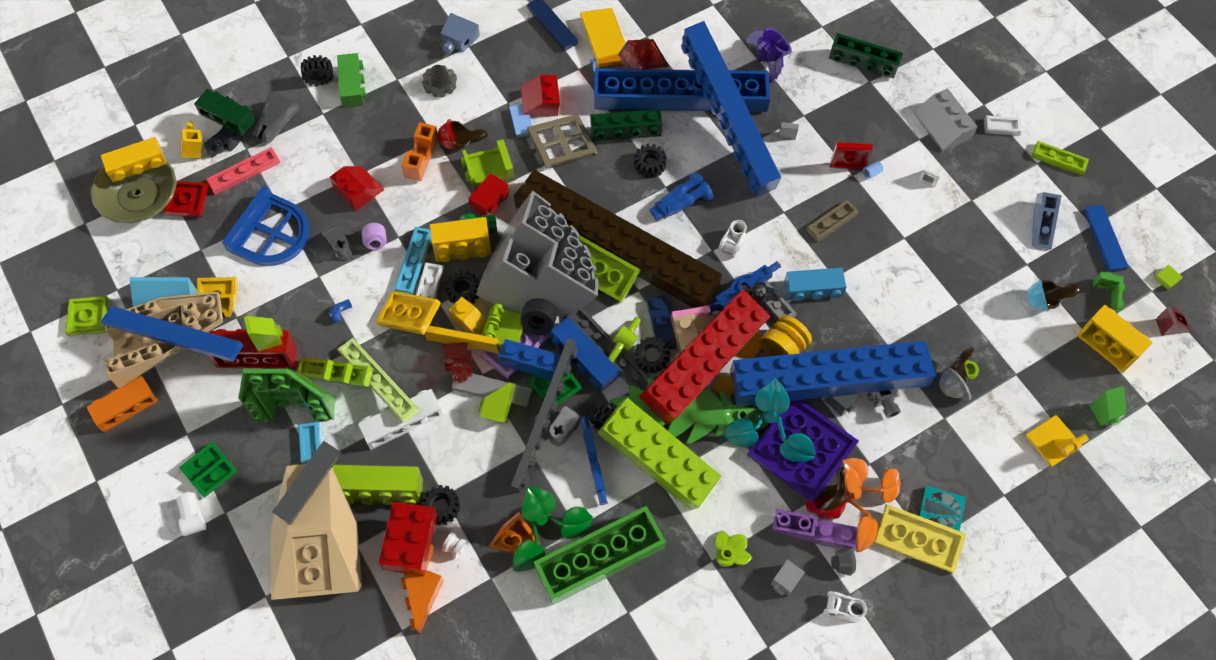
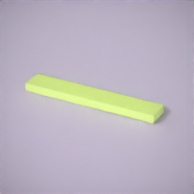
(380, 381)

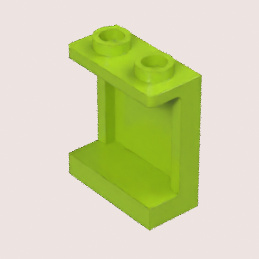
(489, 161)

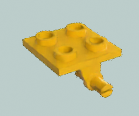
(1055, 440)

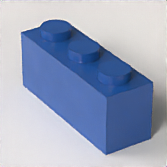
(528, 359)

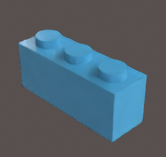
(815, 284)

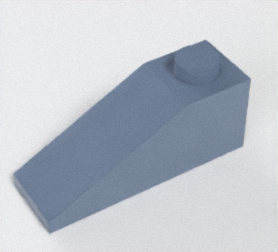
(1045, 219)

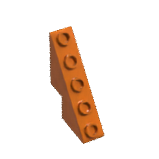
(421, 593)

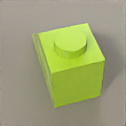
(263, 332)
(497, 404)

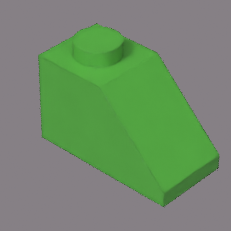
(1110, 407)

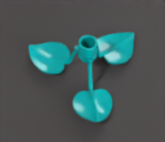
(773, 401)

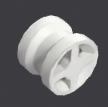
(454, 545)

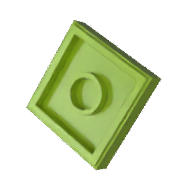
(85, 315)

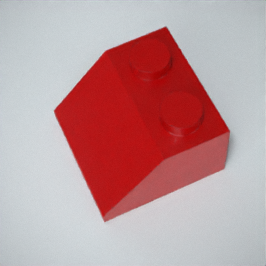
(541, 96)
(355, 185)

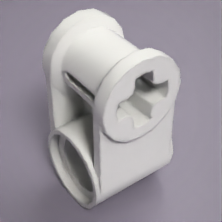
(732, 240)
(843, 607)

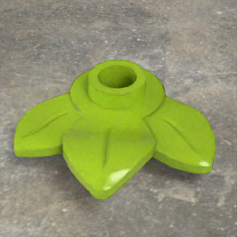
(733, 547)

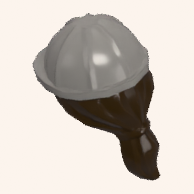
(954, 378)

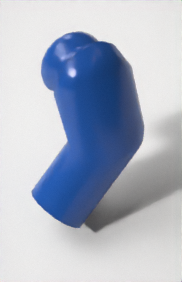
(335, 312)

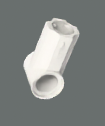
(191, 517)

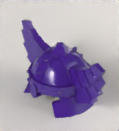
(770, 49)

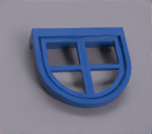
(251, 220)

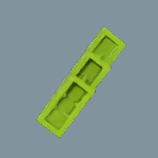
(335, 372)

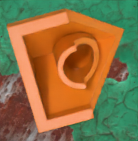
(512, 534)

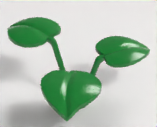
(536, 508)

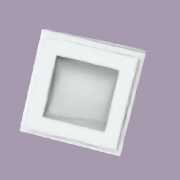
(929, 177)

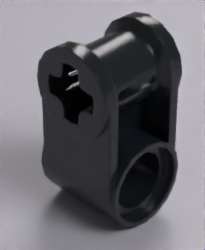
(754, 292)

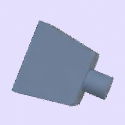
(458, 33)

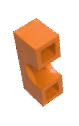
(416, 162)

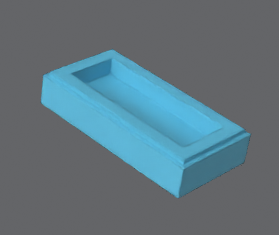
(308, 440)

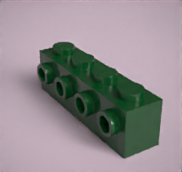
(865, 55)
(625, 125)

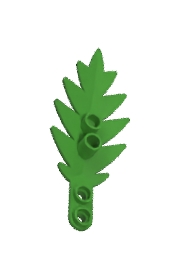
(704, 411)

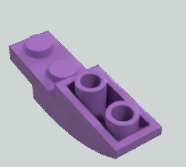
(813, 530)

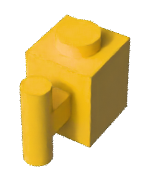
(191, 142)

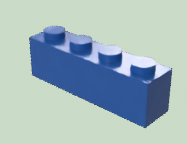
(589, 358)

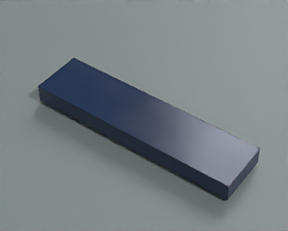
(552, 24)

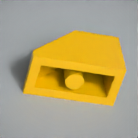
(467, 317)

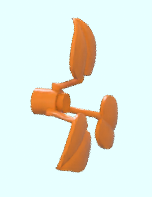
(856, 473)

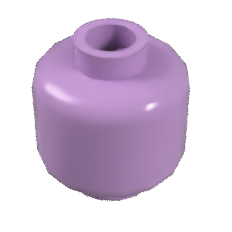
(374, 236)

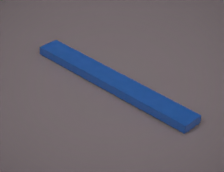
(172, 333)

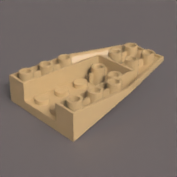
(139, 354)
(319, 548)

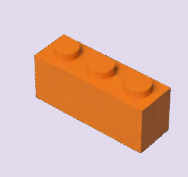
(122, 404)

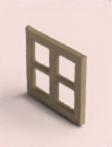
(562, 140)

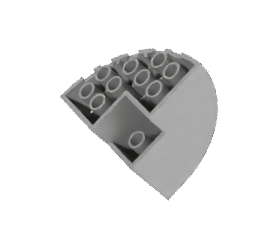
(539, 260)

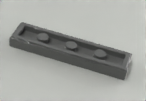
(307, 482)

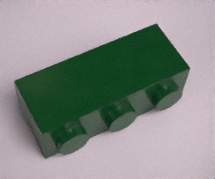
(225, 111)

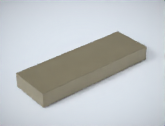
(832, 221)

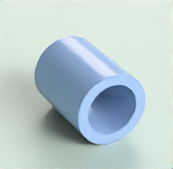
(872, 169)

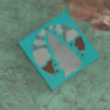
(942, 507)

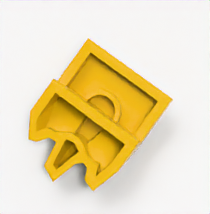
(225, 286)

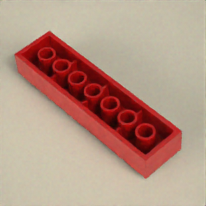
(704, 357)

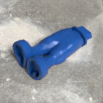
(679, 199)

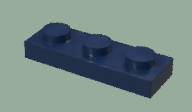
(661, 320)

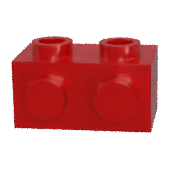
(489, 195)

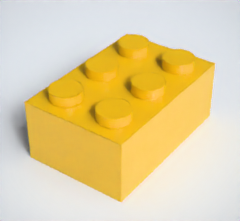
(460, 239)
(1114, 338)

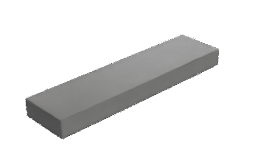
(483, 386)

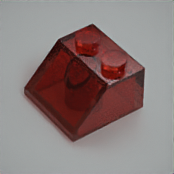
(642, 55)

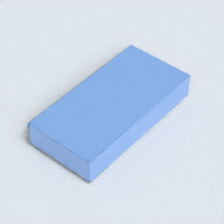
(520, 121)

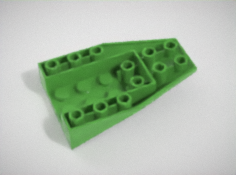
(267, 388)

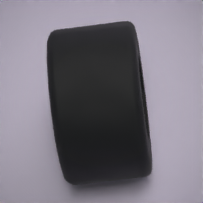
(540, 308)

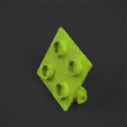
(503, 324)

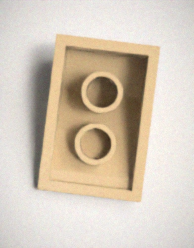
(688, 327)

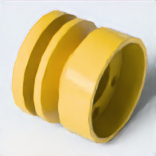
(786, 337)

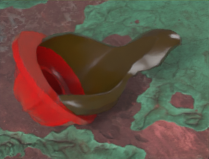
(457, 136)
(832, 501)

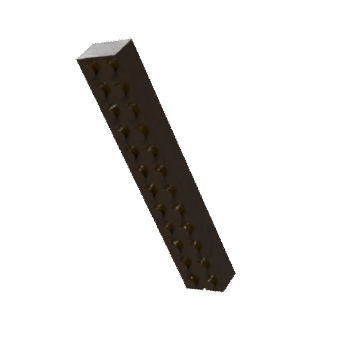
(658, 261)

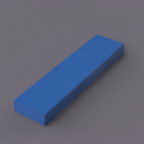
(1105, 238)

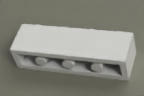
(387, 426)

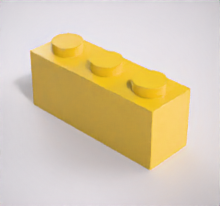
(133, 159)

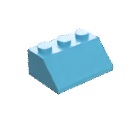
(151, 288)

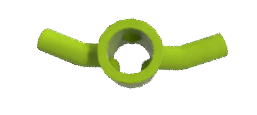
(624, 339)

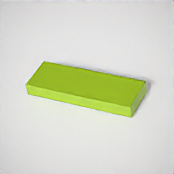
(1060, 158)

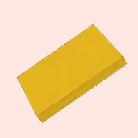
(408, 312)

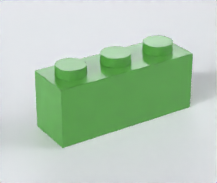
(351, 80)

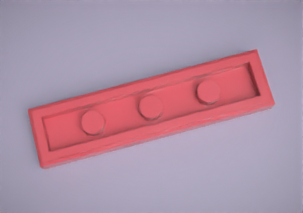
(243, 171)

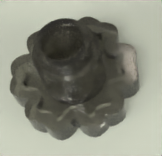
(439, 81)

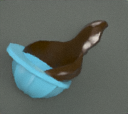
(1048, 295)

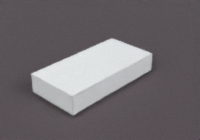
(1002, 125)

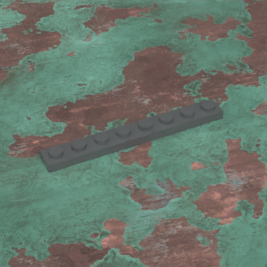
(542, 423)

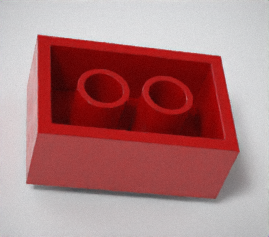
(408, 538)

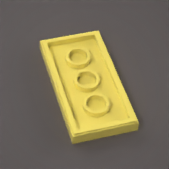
(919, 538)

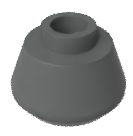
(844, 561)

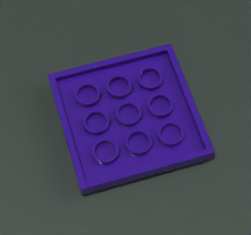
(830, 445)

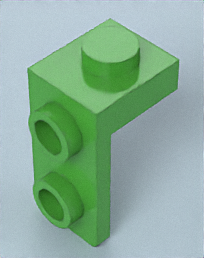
(1114, 283)

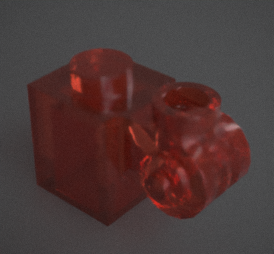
(457, 360)

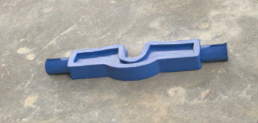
(760, 275)
(594, 465)

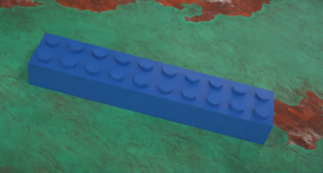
(671, 90)
(730, 109)
(835, 371)

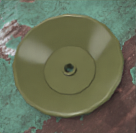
(120, 199)

